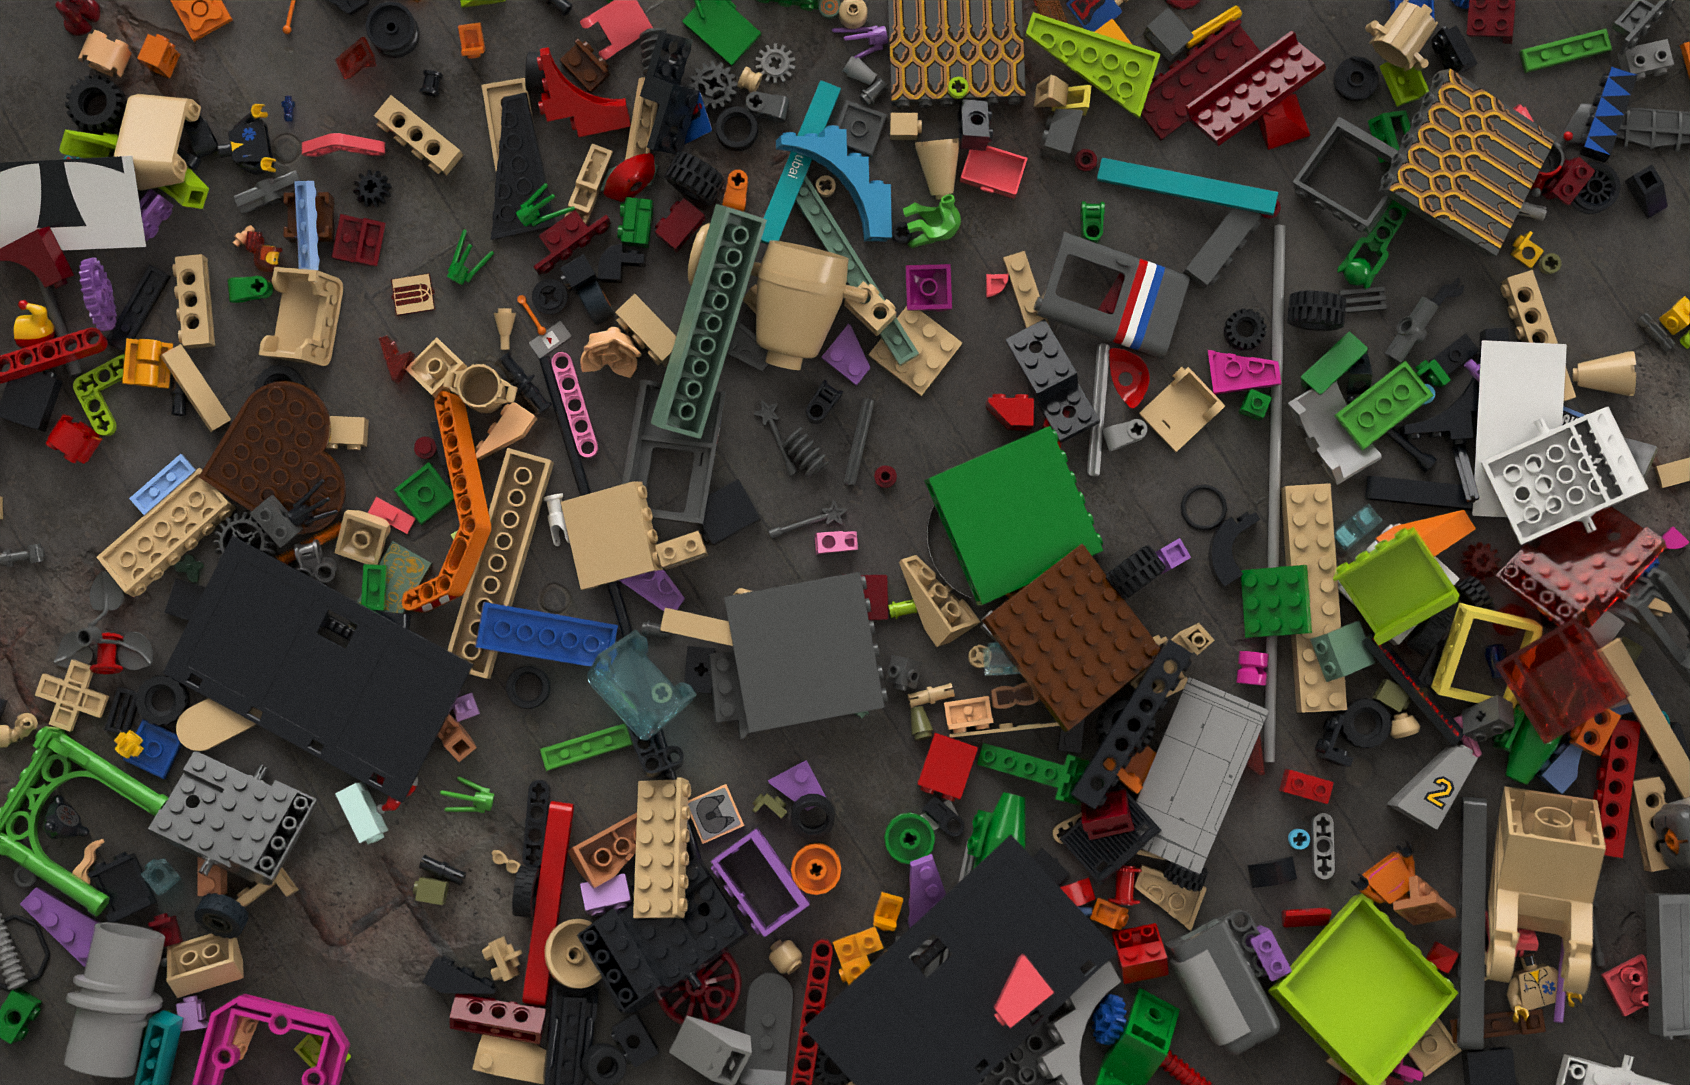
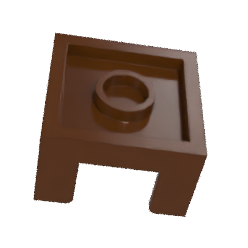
(325, 217)

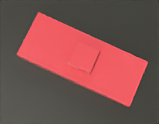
(393, 515)

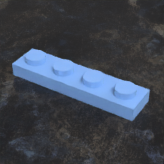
(306, 225)

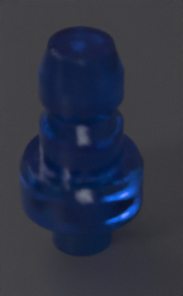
(288, 106)

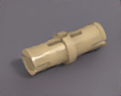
(930, 695)

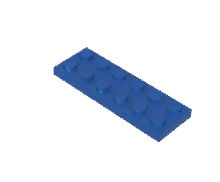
(543, 634)

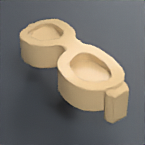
(500, 858)

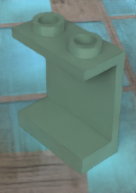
(1342, 651)

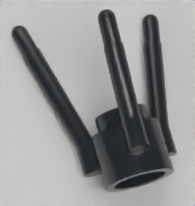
(302, 513)

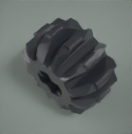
(365, 185)

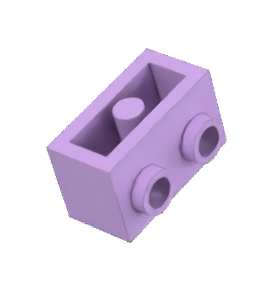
(606, 896)

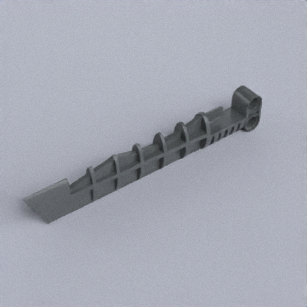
(1640, 126)

